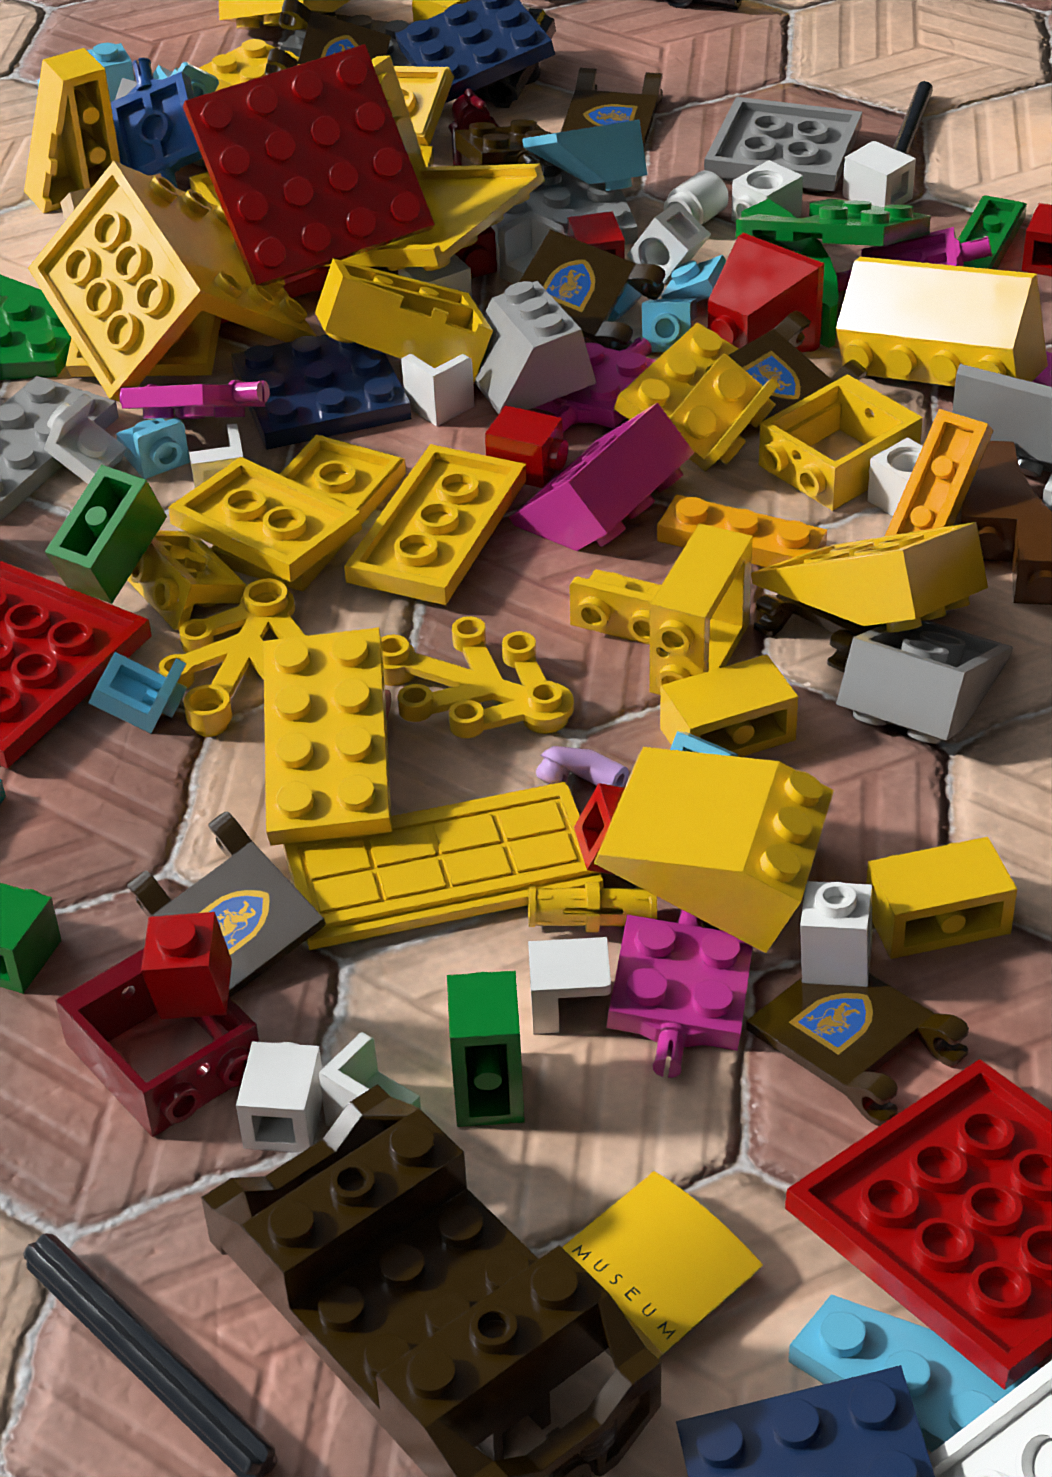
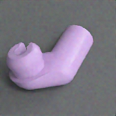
(581, 762)

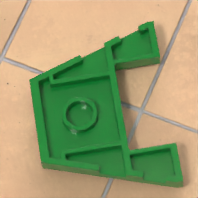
(842, 223)
(30, 333)

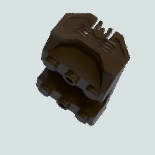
(433, 1299)

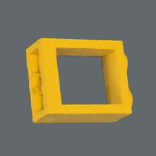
(838, 406)
(701, 606)

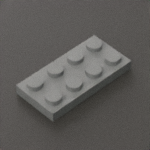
(25, 433)

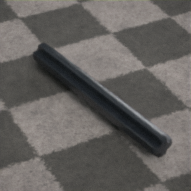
(150, 1358)

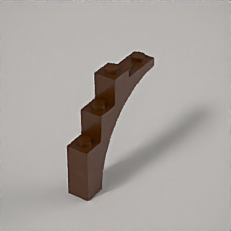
(1011, 522)

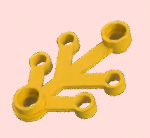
(263, 606)
(537, 702)

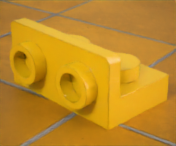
(720, 411)
(181, 573)
(612, 605)

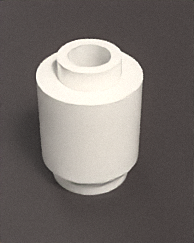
(701, 195)

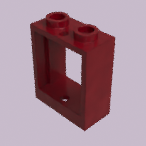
(101, 1012)

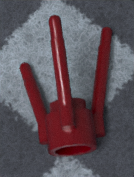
(465, 111)

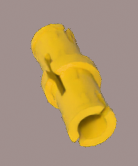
(588, 906)

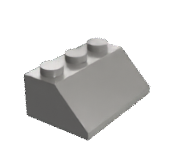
(532, 351)
(1013, 409)

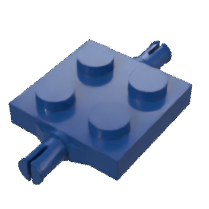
(153, 125)

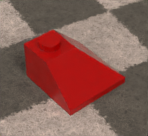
(761, 289)

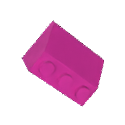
(608, 483)

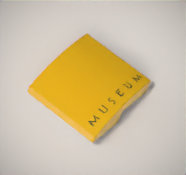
(663, 1260)

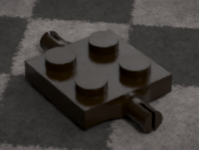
(499, 145)

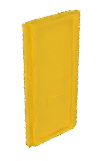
(441, 864)

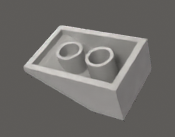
(920, 678)

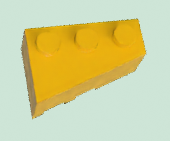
(71, 129)
(401, 315)

